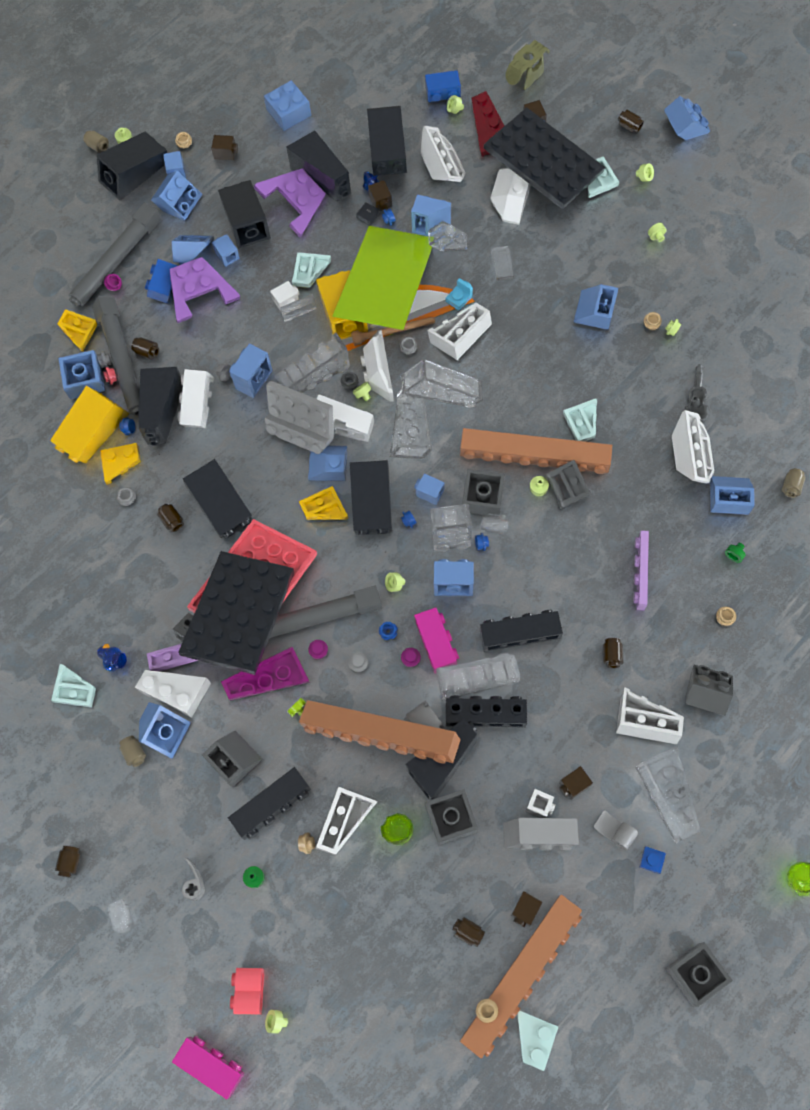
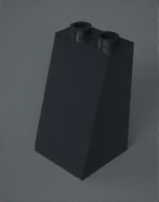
(386, 140)
(129, 164)
(320, 164)
(244, 214)
(158, 402)
(371, 497)
(217, 499)
(434, 776)

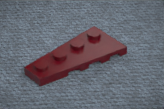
(486, 119)

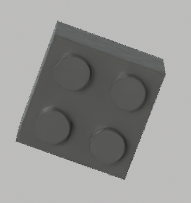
(483, 491)
(451, 817)
(699, 974)

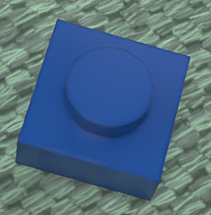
(652, 860)

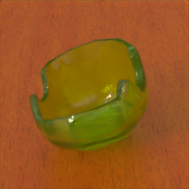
(397, 829)
(799, 878)

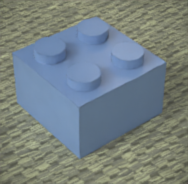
(287, 105)
(251, 370)
(81, 371)
(453, 578)

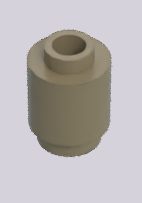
(96, 141)
(793, 483)
(132, 751)

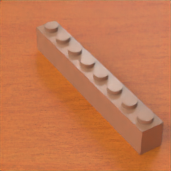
(535, 450)
(380, 731)
(522, 974)

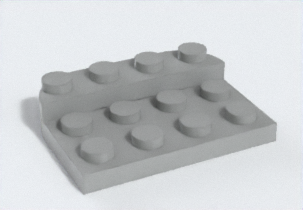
(299, 418)

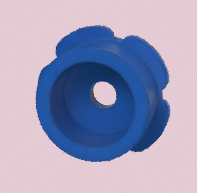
(388, 217)
(127, 426)
(408, 519)
(481, 542)
(388, 626)

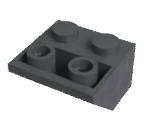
(709, 689)
(232, 758)

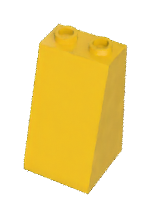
(330, 290)
(88, 425)

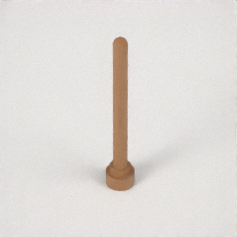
(359, 337)

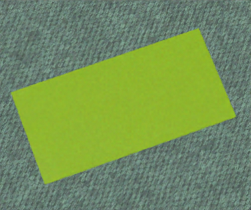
(384, 278)

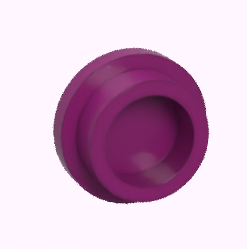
(112, 282)
(318, 649)
(410, 657)

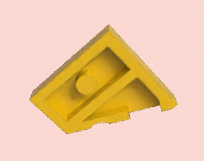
(77, 328)
(119, 460)
(323, 506)

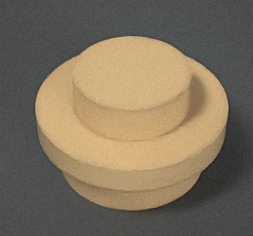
(183, 140)
(652, 321)
(726, 616)
(306, 843)
(486, 1010)

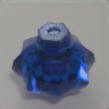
(369, 179)

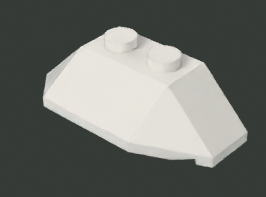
(440, 156)
(510, 195)
(377, 367)
(692, 448)

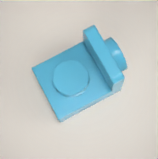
(460, 294)

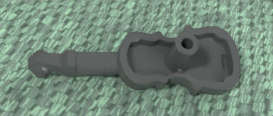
(698, 395)

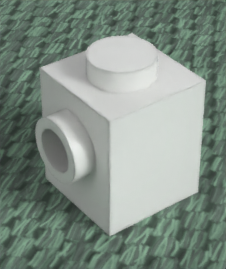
(284, 294)
(541, 804)

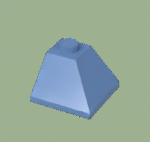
(188, 247)
(329, 464)
(162, 729)

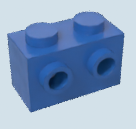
(442, 85)
(160, 284)

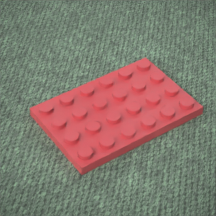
(269, 546)

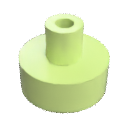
(454, 104)
(122, 135)
(645, 172)
(657, 232)
(362, 391)
(539, 486)
(394, 582)
(275, 1021)

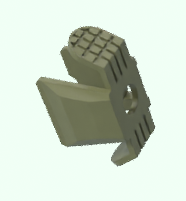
(522, 62)

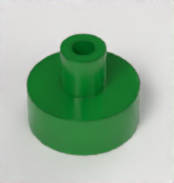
(735, 552)
(258, 878)

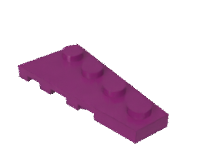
(272, 674)

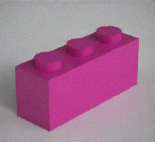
(436, 639)
(208, 1066)

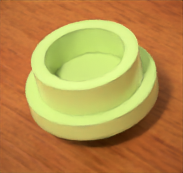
(672, 327)

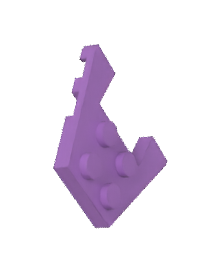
(299, 191)
(194, 280)

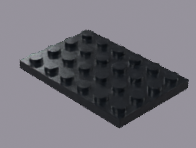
(544, 158)
(237, 612)

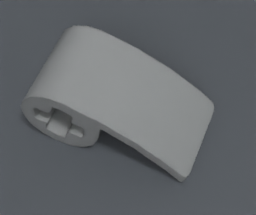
(617, 832)
(198, 882)

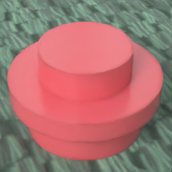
(109, 375)

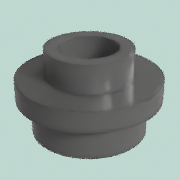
(349, 376)

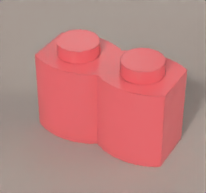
(248, 991)

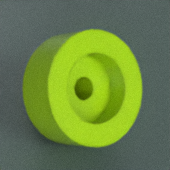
(297, 708)

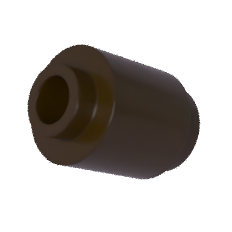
(630, 121)
(145, 348)
(170, 517)
(613, 652)
(67, 861)
(468, 931)

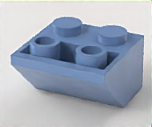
(687, 118)
(176, 196)
(428, 213)
(596, 306)
(731, 495)

